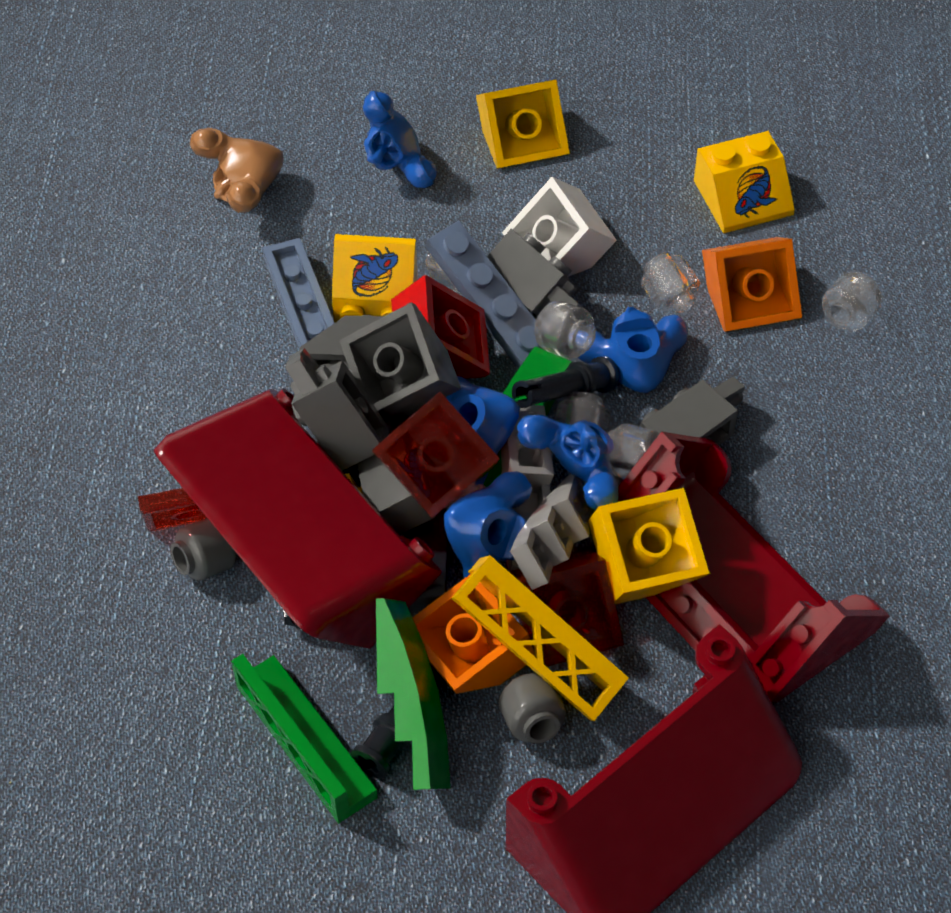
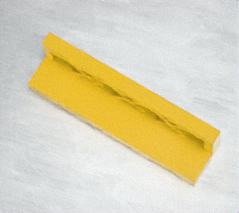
(544, 624)

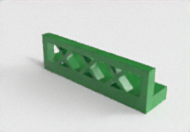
(304, 736)

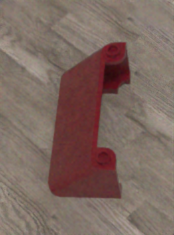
(296, 518)
(749, 585)
(665, 799)

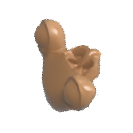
(243, 168)

